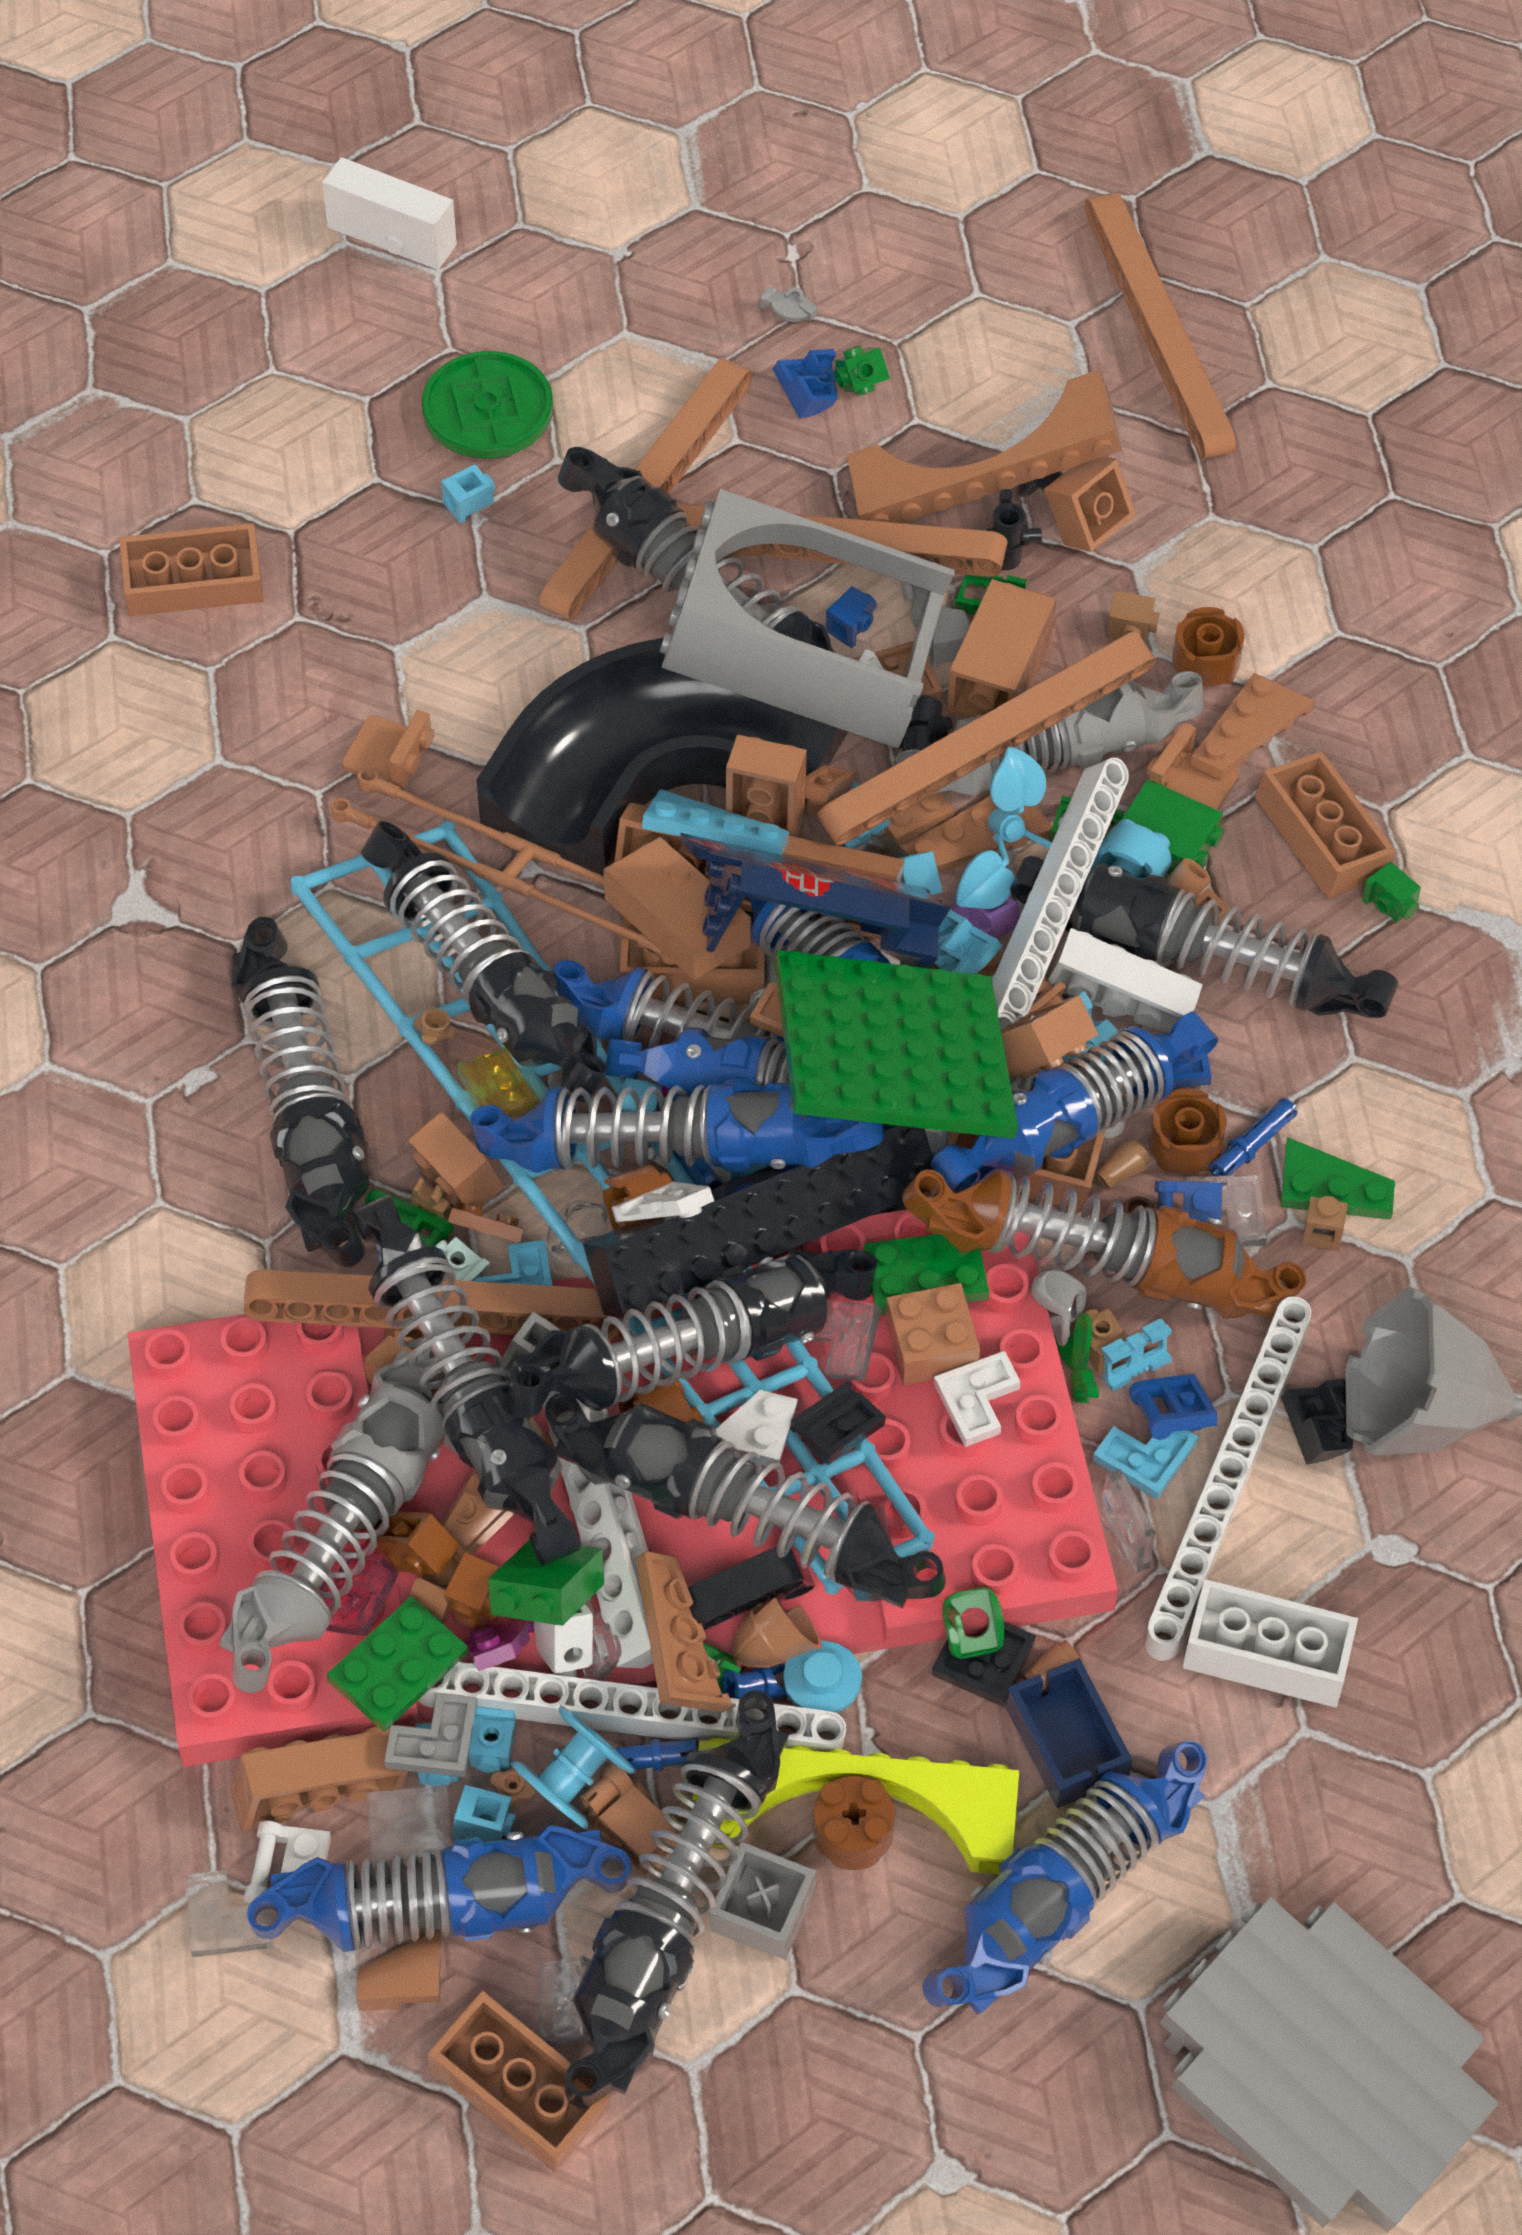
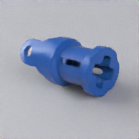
(759, 1679)

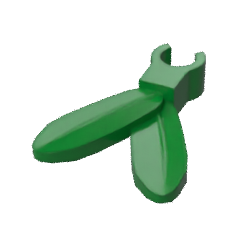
(1076, 1356)

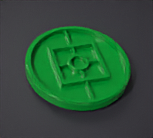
(487, 404)

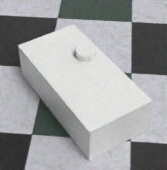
(389, 213)
(1270, 1643)

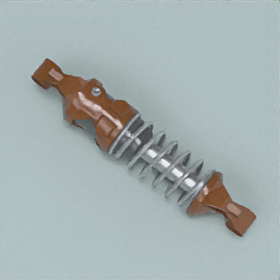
(1151, 1248)

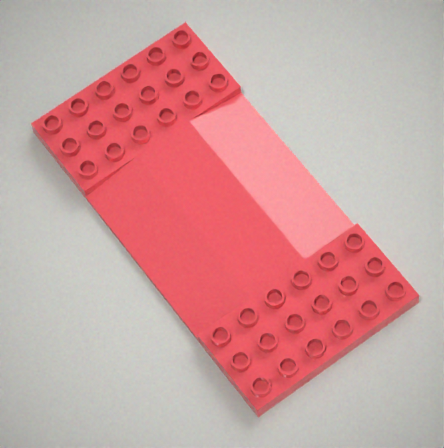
(246, 1420)

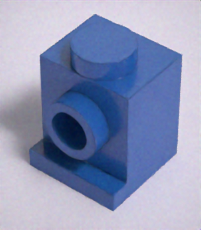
(850, 616)

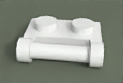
(301, 1847)

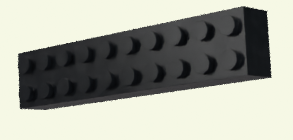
(752, 1221)

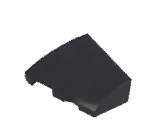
(1319, 1420)

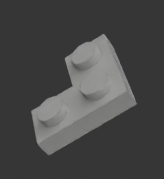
(439, 1749)

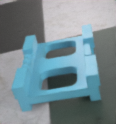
(1137, 1359)

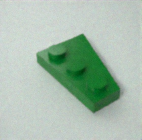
(1319, 1174)

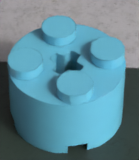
(1135, 850)

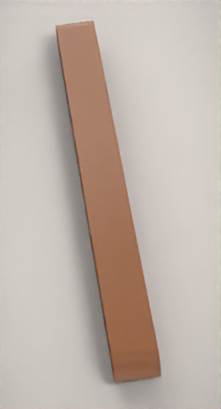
(1160, 326)
(663, 468)
(960, 549)
(986, 738)
(347, 1302)

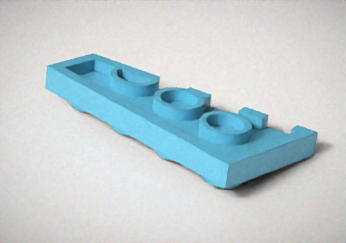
(678, 814)

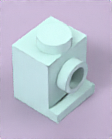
(471, 1264)

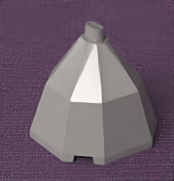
(1422, 1380)

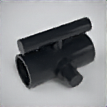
(1009, 522)
(925, 725)

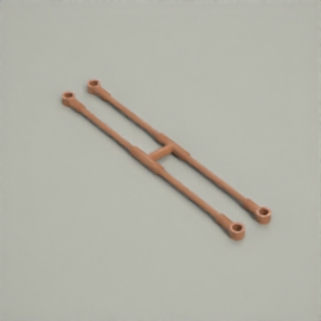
(369, 782)

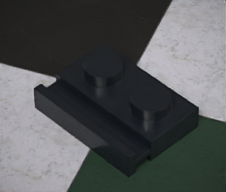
(837, 1423)

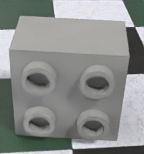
(763, 1900)

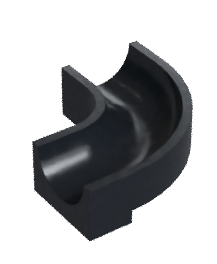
(617, 738)

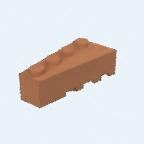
(311, 1776)

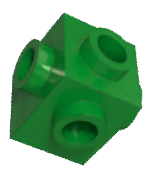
(860, 369)

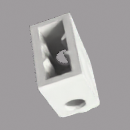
(566, 1646)

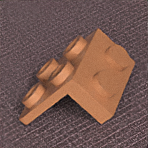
(390, 747)
(1174, 771)

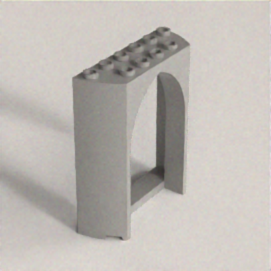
(734, 651)

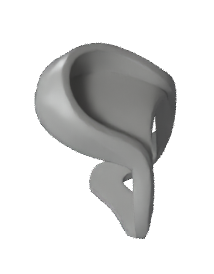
(1056, 1292)

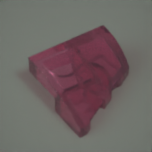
(365, 1598)

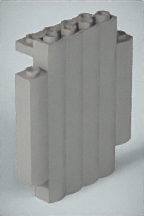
(1326, 2062)

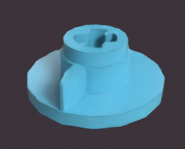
(823, 1678)

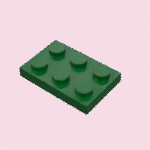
(925, 1264)
(397, 1663)

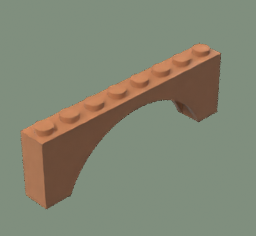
(1074, 433)

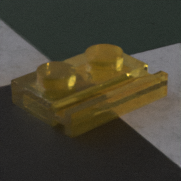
(497, 1082)

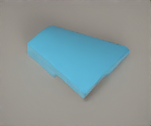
(964, 946)

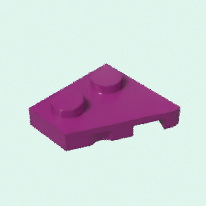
(499, 1644)

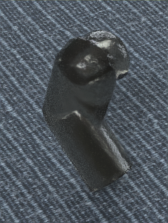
(884, 846)

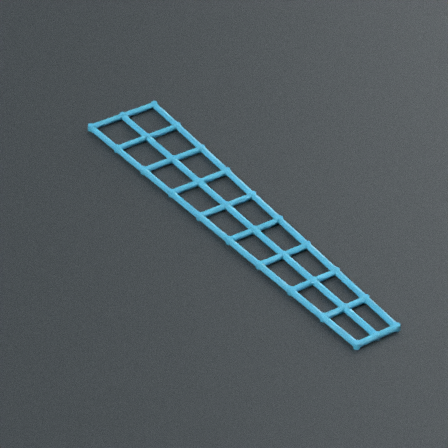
(522, 1177)

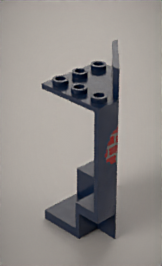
(897, 911)

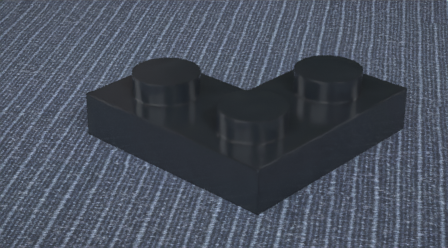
(988, 1673)

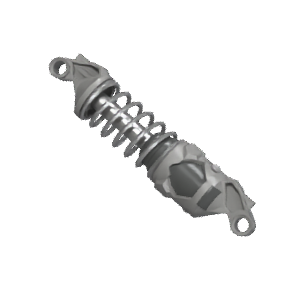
(370, 1474)

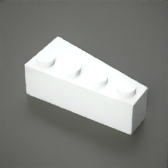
(1122, 981)

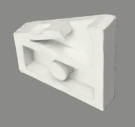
(665, 1201)
(760, 1426)

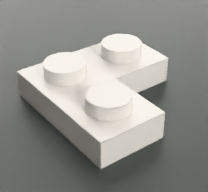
(968, 1392)

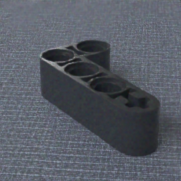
(747, 1585)

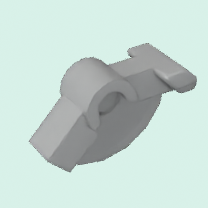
(789, 305)

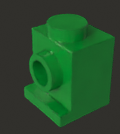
(1392, 892)

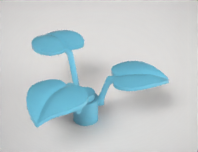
(1015, 784)

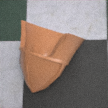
(774, 1636)

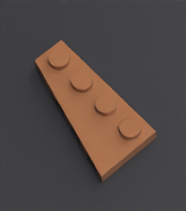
(1249, 723)
(969, 835)
(469, 1517)
(676, 1638)

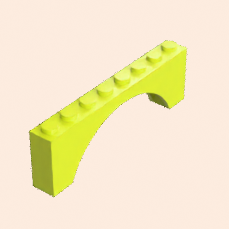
(965, 1800)

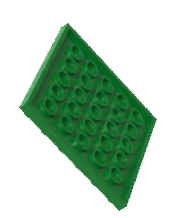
(894, 1045)

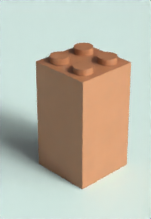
(1001, 649)

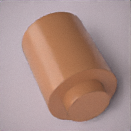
(1189, 877)

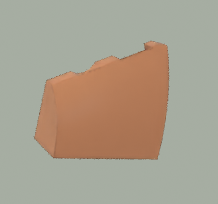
(402, 1976)

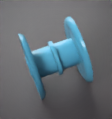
(573, 1767)

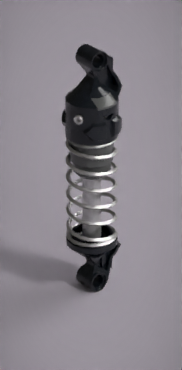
(655, 537)

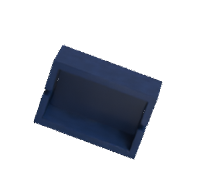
(1067, 1731)

